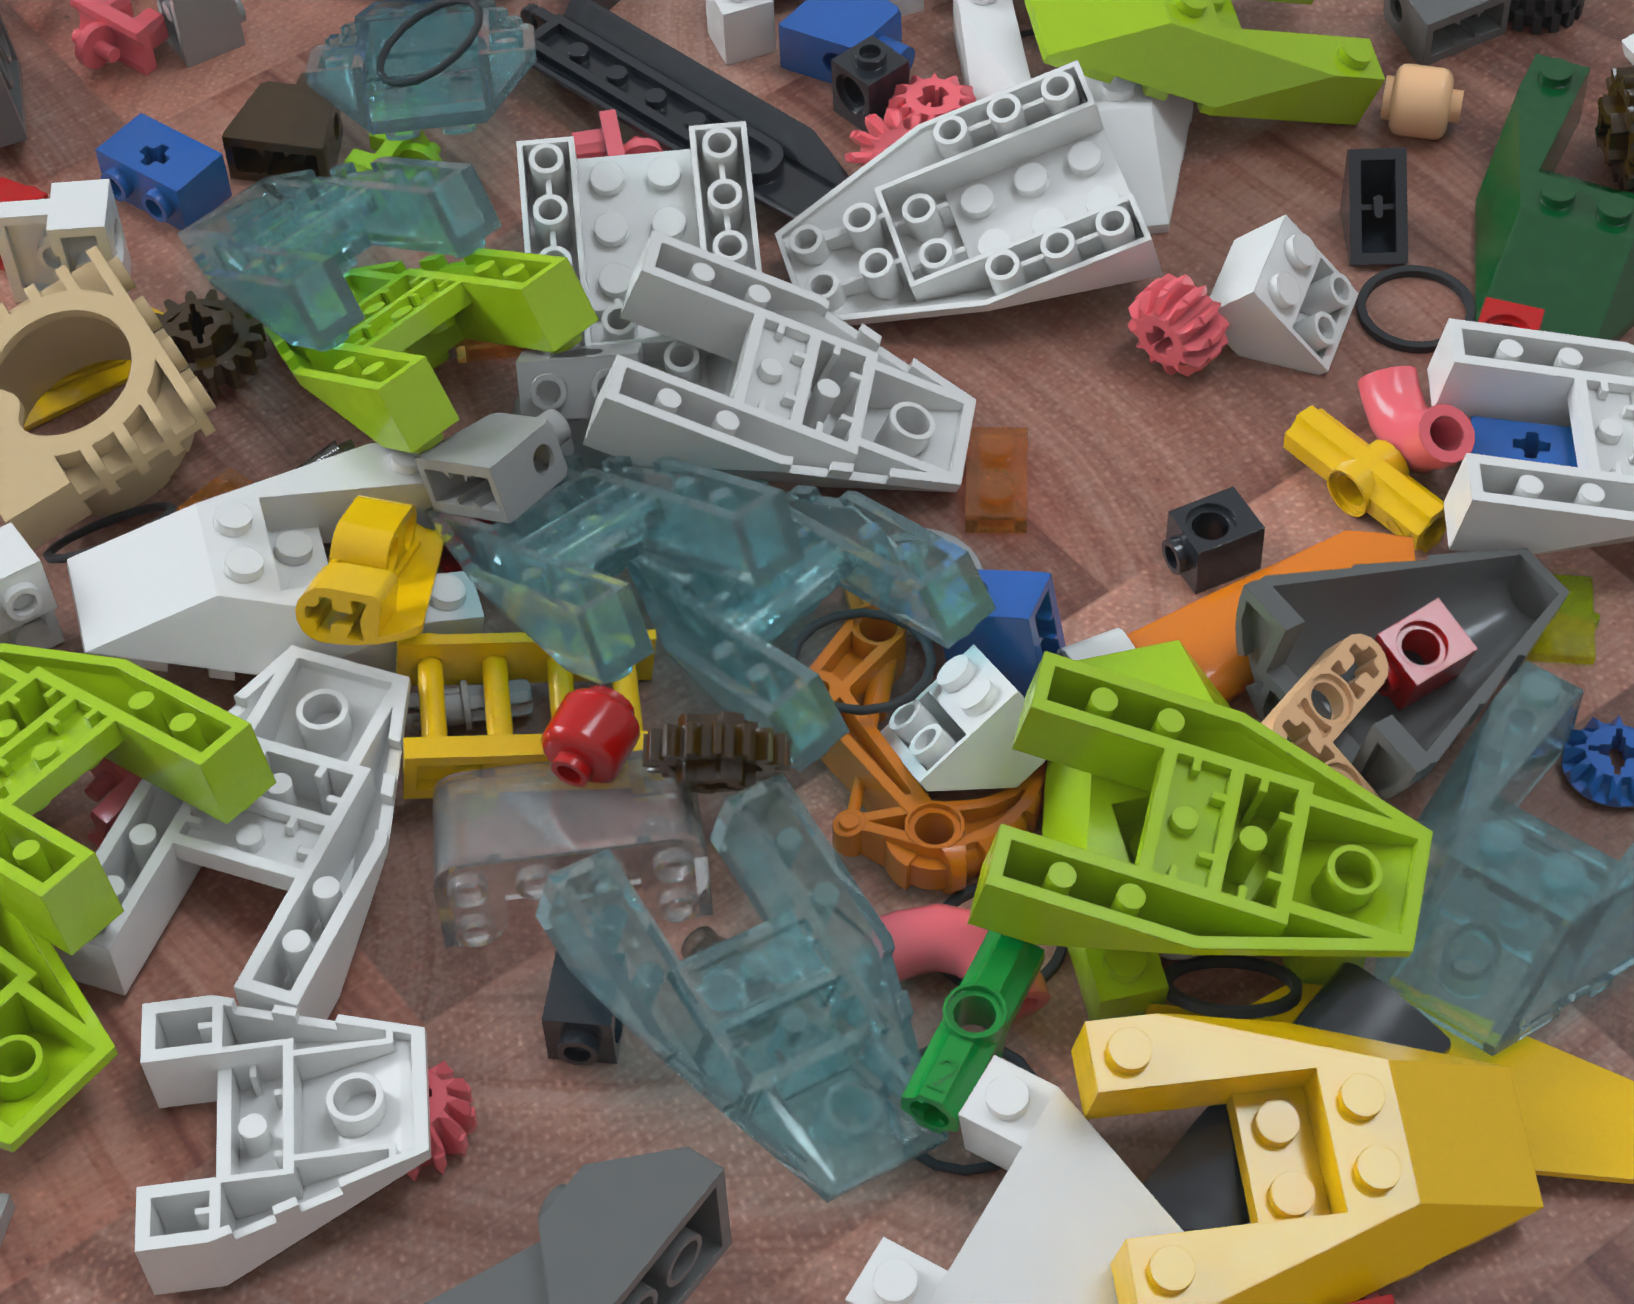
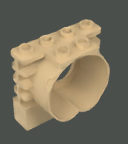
(125, 451)

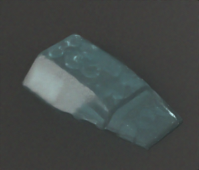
(453, 99)

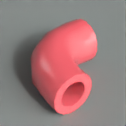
(1399, 414)
(941, 941)

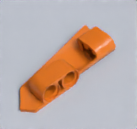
(1208, 623)

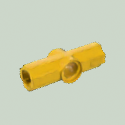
(1367, 477)

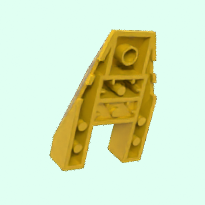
(1346, 1148)

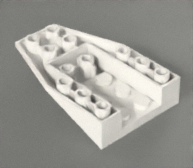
(608, 206)
(977, 212)

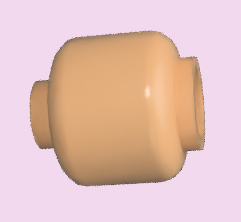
(1421, 101)

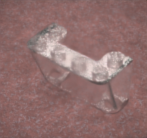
(518, 823)

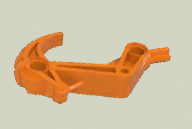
(904, 830)

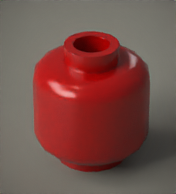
(591, 736)

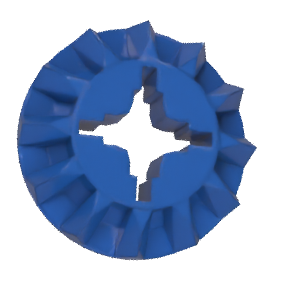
(1590, 768)

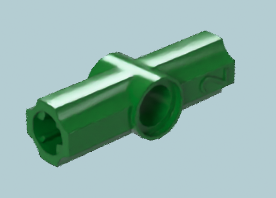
(957, 1058)

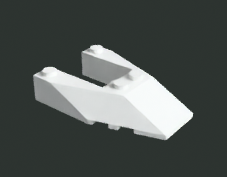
(1142, 130)
(1549, 382)
(807, 391)
(227, 572)
(317, 833)

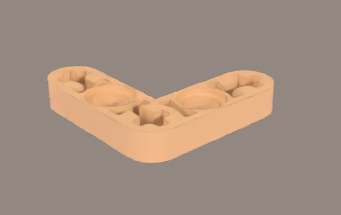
(1310, 731)

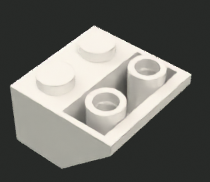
(1283, 299)
(963, 729)

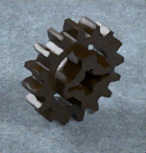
(1616, 126)
(215, 338)
(716, 752)

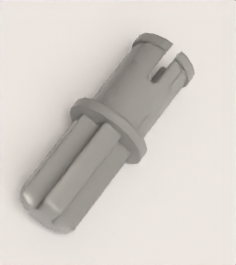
(467, 706)

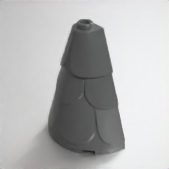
(1494, 595)

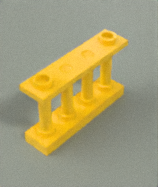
(488, 660)

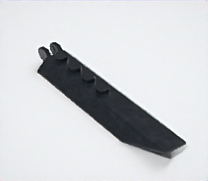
(667, 92)

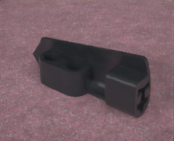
(1201, 1174)

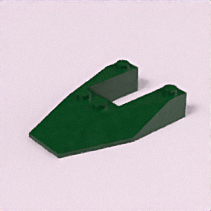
(1550, 234)

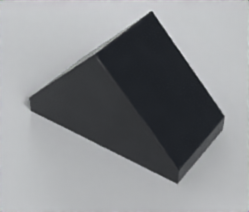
(1375, 206)

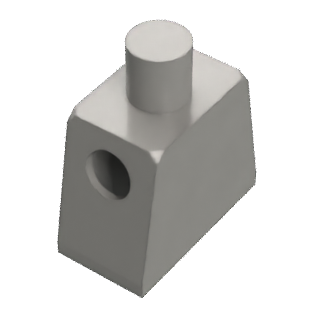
(496, 465)

